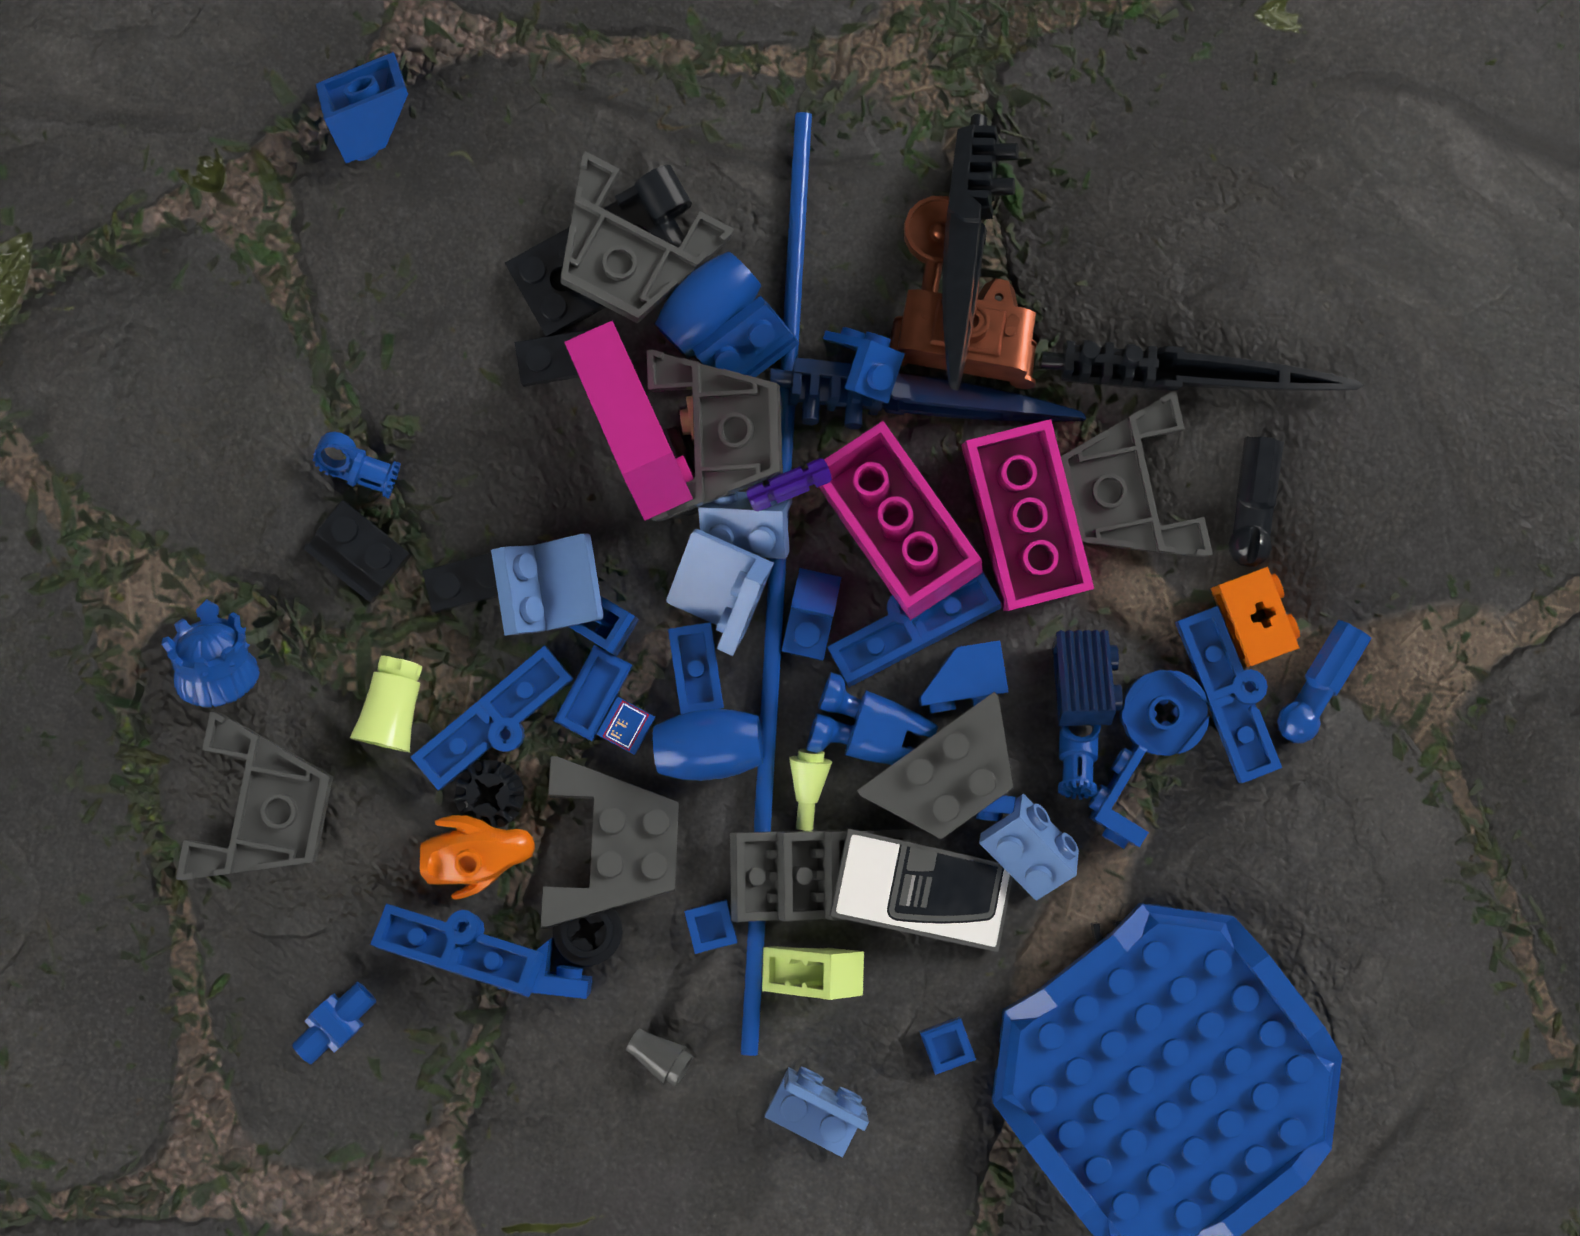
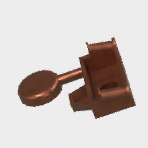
(1001, 331)

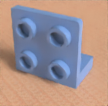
(547, 585)
(719, 585)
(817, 1111)

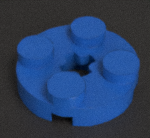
(1189, 712)

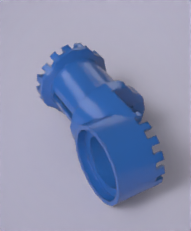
(357, 466)
(1078, 754)

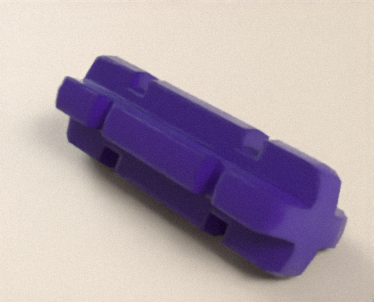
(789, 484)

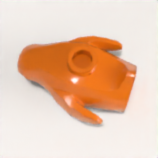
(472, 854)

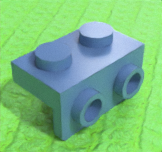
(738, 524)
(1032, 848)

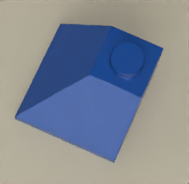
(363, 106)

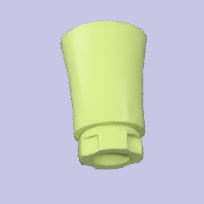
(389, 705)

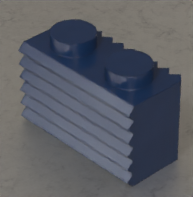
(1085, 678)

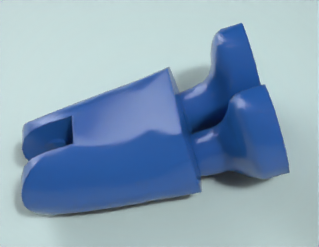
(877, 728)

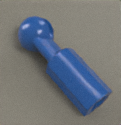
(1325, 678)

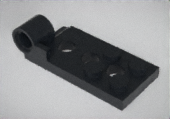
(648, 205)

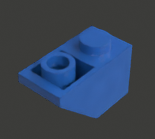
(966, 674)

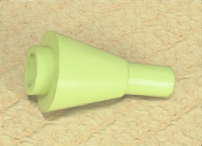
(809, 776)

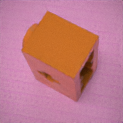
(1261, 639)

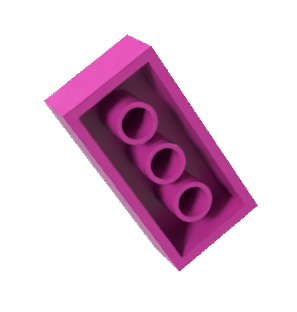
(629, 422)
(1027, 515)
(899, 521)

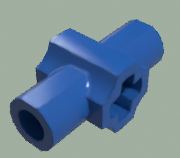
(334, 1023)

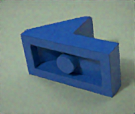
(811, 614)
(564, 982)

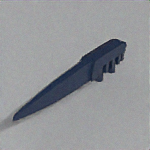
(824, 383)

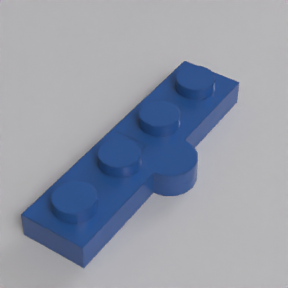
(899, 637)
(1230, 694)
(493, 719)
(458, 948)

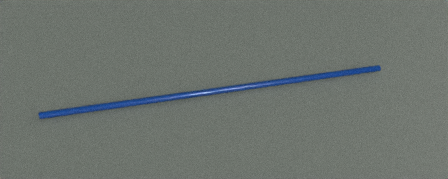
(776, 578)

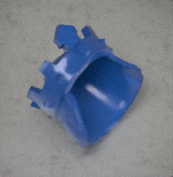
(211, 658)

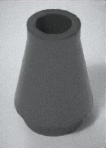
(662, 1057)

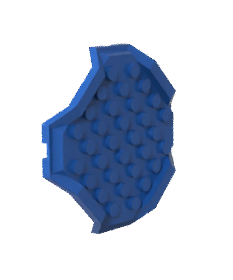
(1170, 1079)

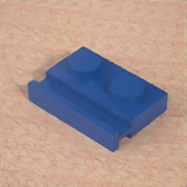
(748, 341)

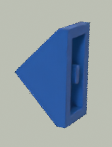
(610, 631)

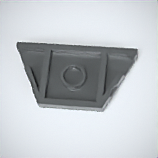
(949, 773)

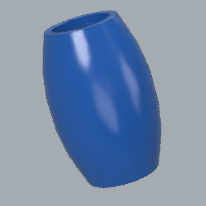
(706, 301)
(708, 744)

